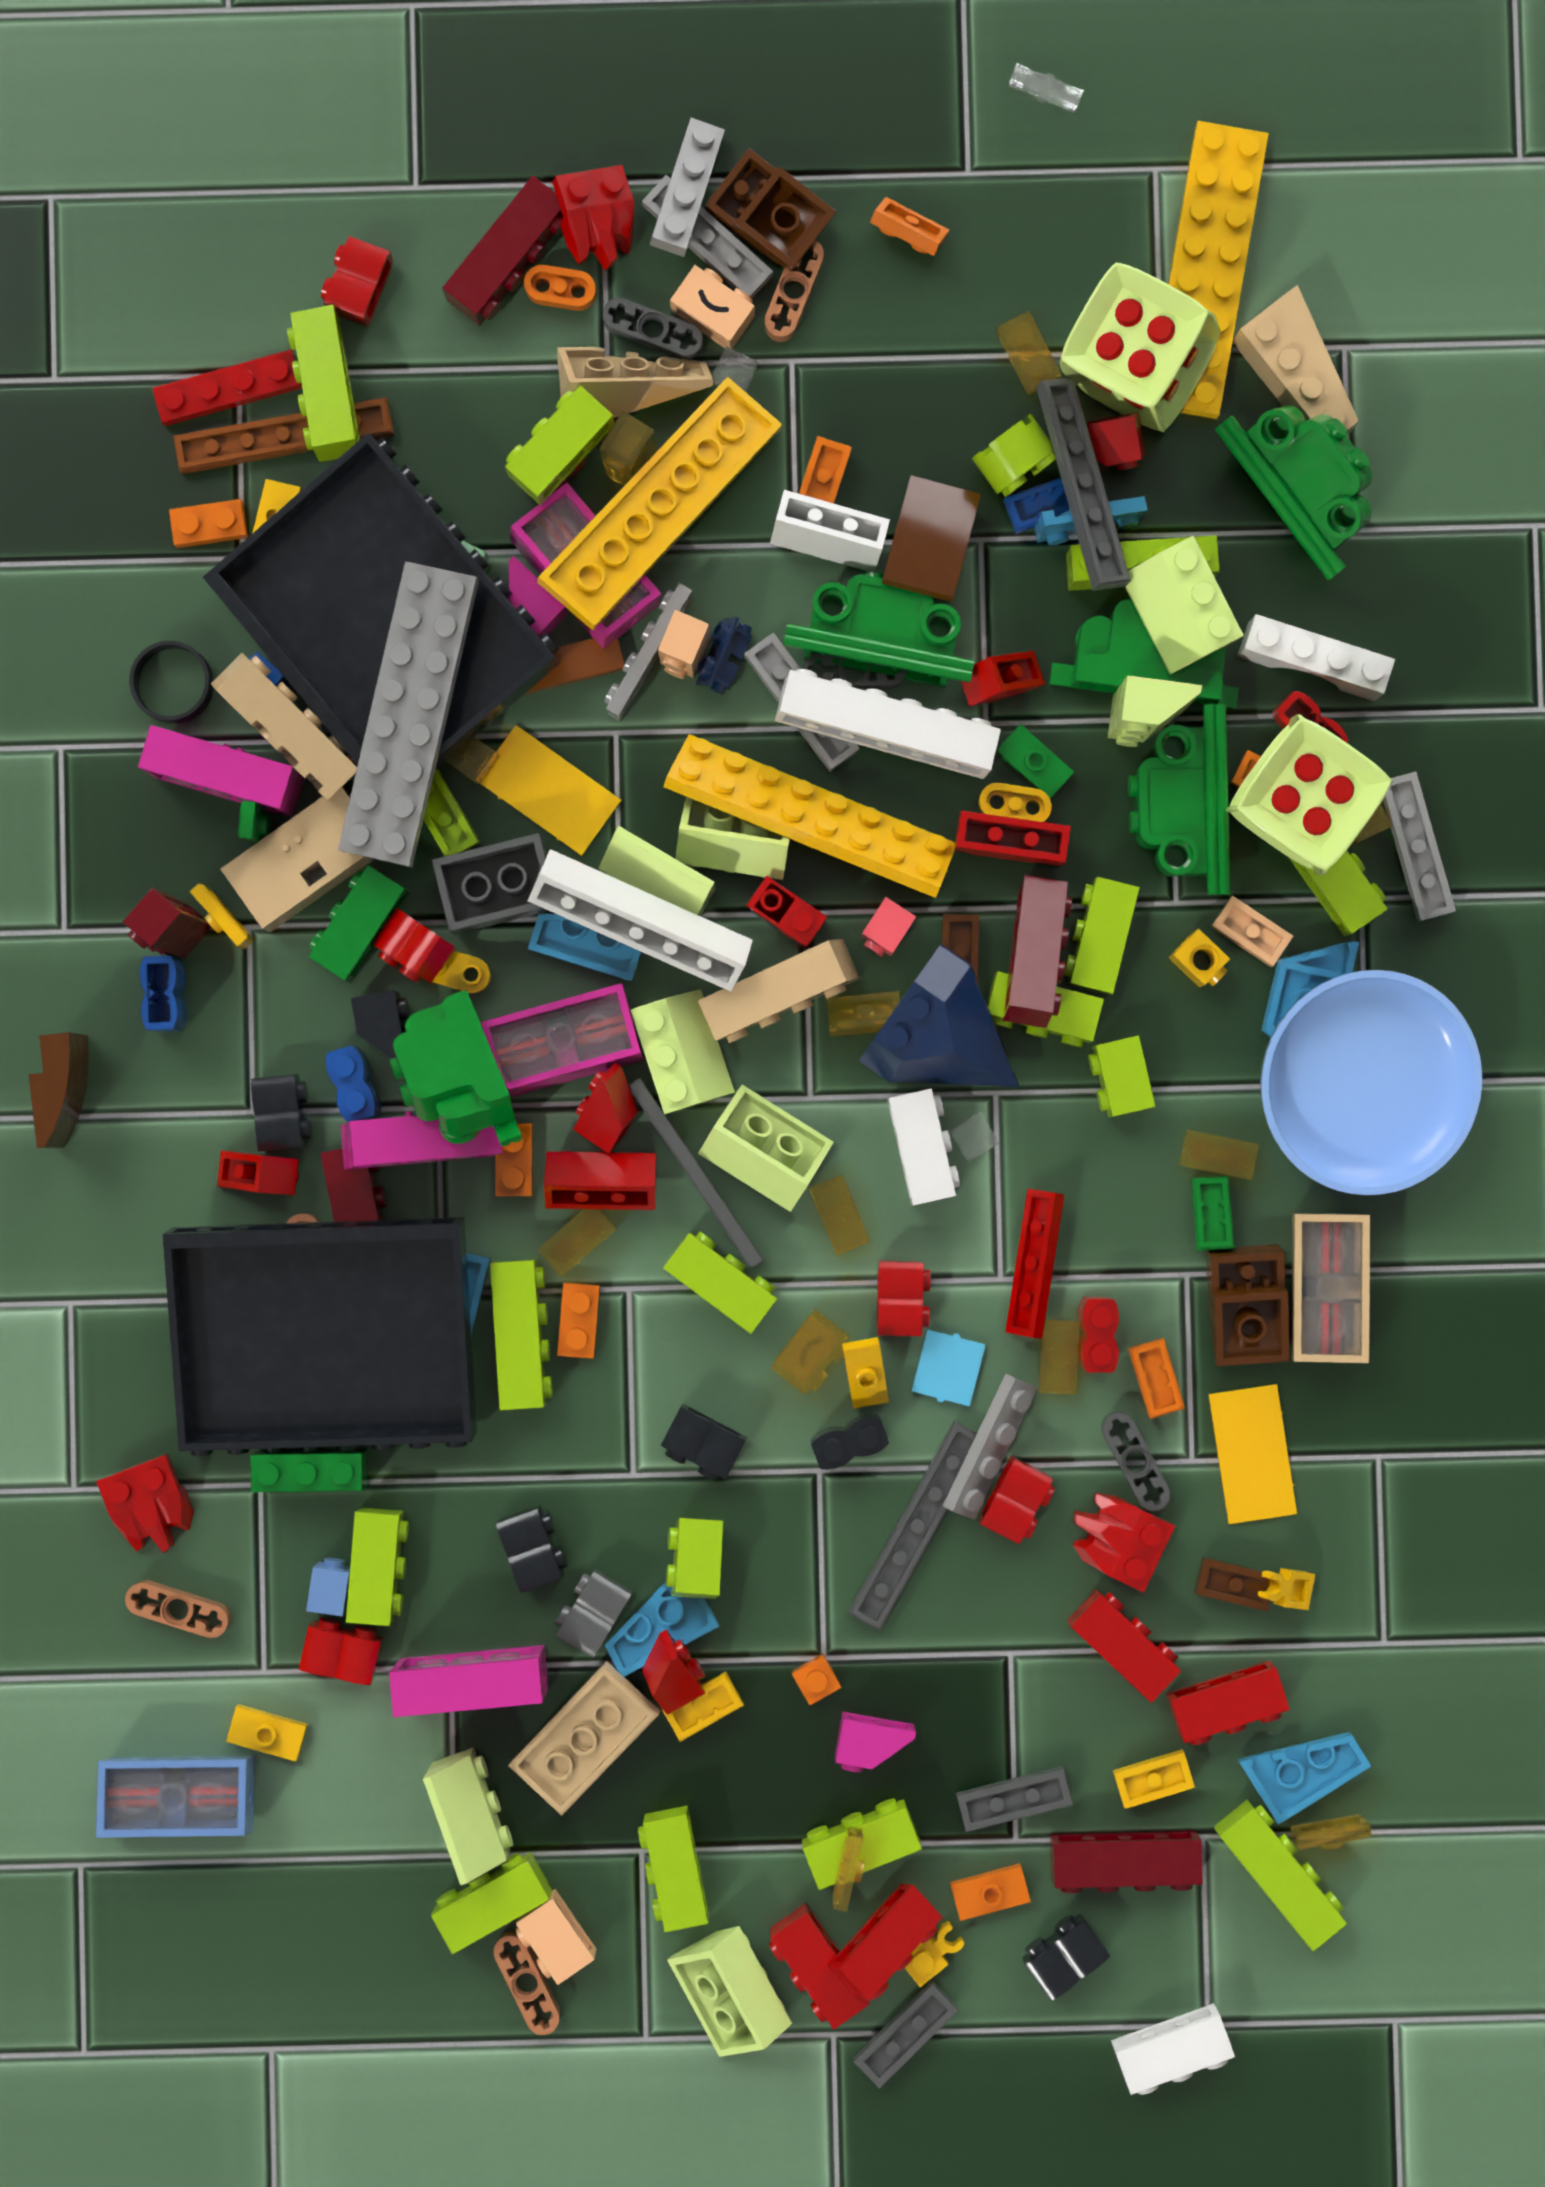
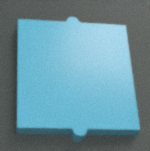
(948, 1367)

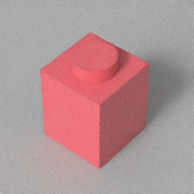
(887, 928)

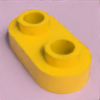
(1015, 801)
(454, 971)

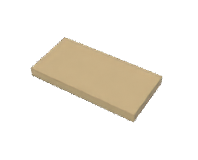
(584, 1738)

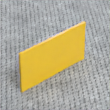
(550, 790)
(1252, 1454)

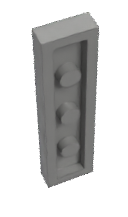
(687, 187)
(717, 247)
(639, 665)
(772, 665)
(1417, 848)
(990, 1446)

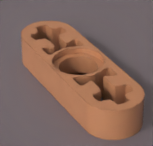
(793, 318)
(155, 1592)
(547, 2002)

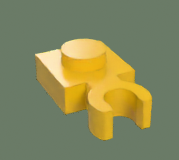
(1289, 1588)
(930, 1958)

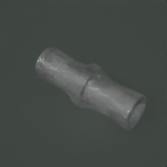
(1045, 88)

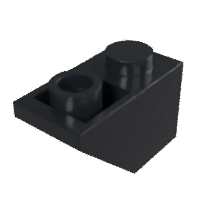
(380, 1019)

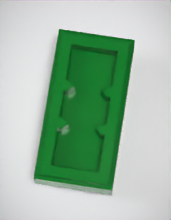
(1034, 761)
(253, 822)
(1212, 1213)

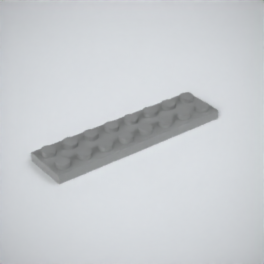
(408, 714)

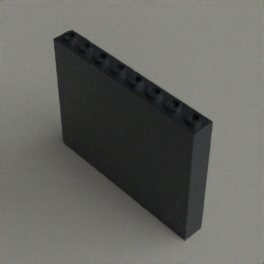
(324, 586)
(320, 1335)

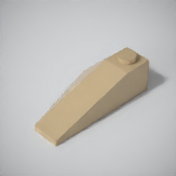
(629, 381)

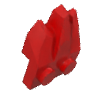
(596, 213)
(147, 1502)
(1122, 1540)

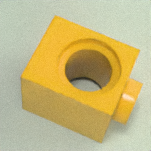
(1183, 959)

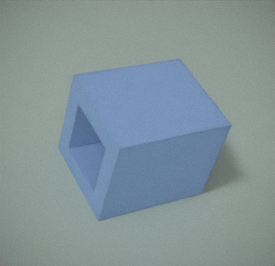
(329, 1587)

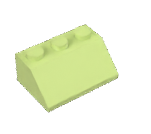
(1182, 605)
(1146, 706)
(729, 843)
(656, 872)
(681, 1052)
(765, 1148)
(467, 1814)
(730, 1992)

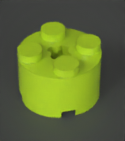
(1014, 454)

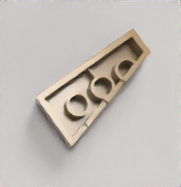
(1293, 360)
(283, 725)
(778, 989)

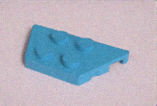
(1301, 974)

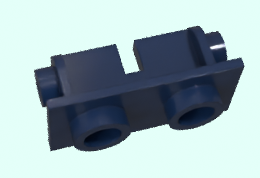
(727, 641)

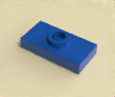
(1026, 506)

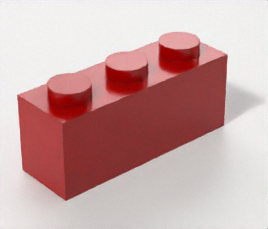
(1012, 838)
(600, 1180)
(1125, 1644)
(1228, 1703)
(885, 1942)
(808, 1951)

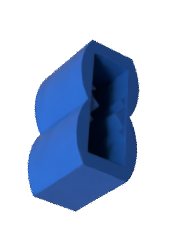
(163, 982)
(351, 1075)

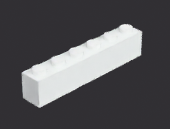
(887, 723)
(640, 920)

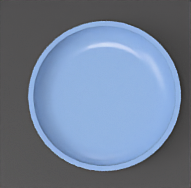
(1371, 1082)

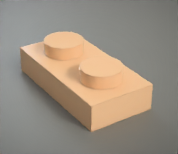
(1251, 931)

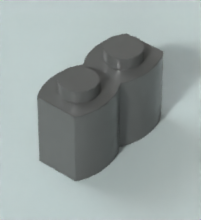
(593, 1613)

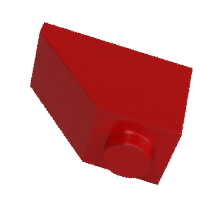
(1118, 440)
(1002, 678)
(257, 1173)

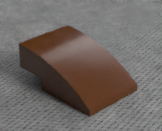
(769, 210)
(931, 538)
(60, 1089)
(1248, 1305)

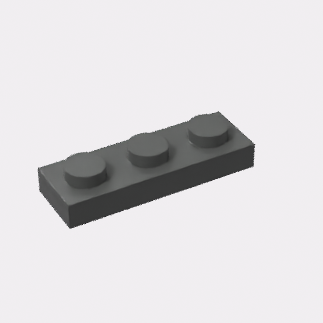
(1014, 1798)
(905, 2034)

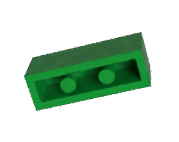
(356, 923)
(309, 1471)

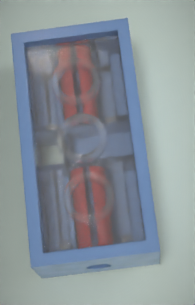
(175, 1796)

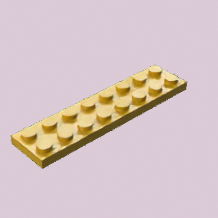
(1216, 239)
(659, 503)
(810, 815)

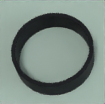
(136, 669)

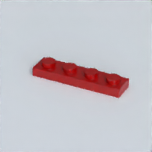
(226, 388)
(1034, 1263)

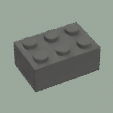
(490, 883)

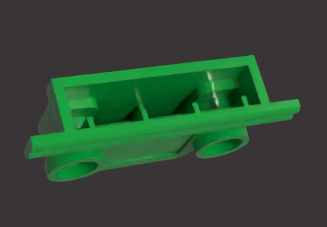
(1307, 476)
(885, 629)
(1122, 647)
(1185, 800)
(453, 1073)

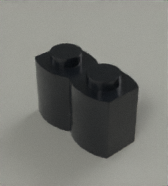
(279, 1112)
(703, 1442)
(839, 1444)
(531, 1548)
(1065, 1956)

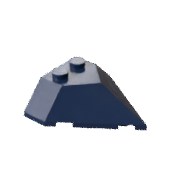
(941, 1031)

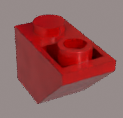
(786, 912)
(608, 1110)
(672, 1673)

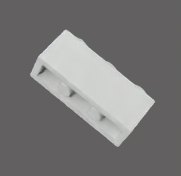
(829, 531)
(923, 1146)
(1173, 2049)

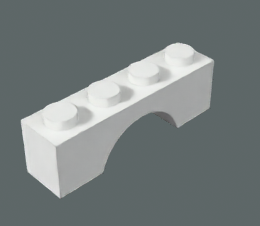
(1291, 647)

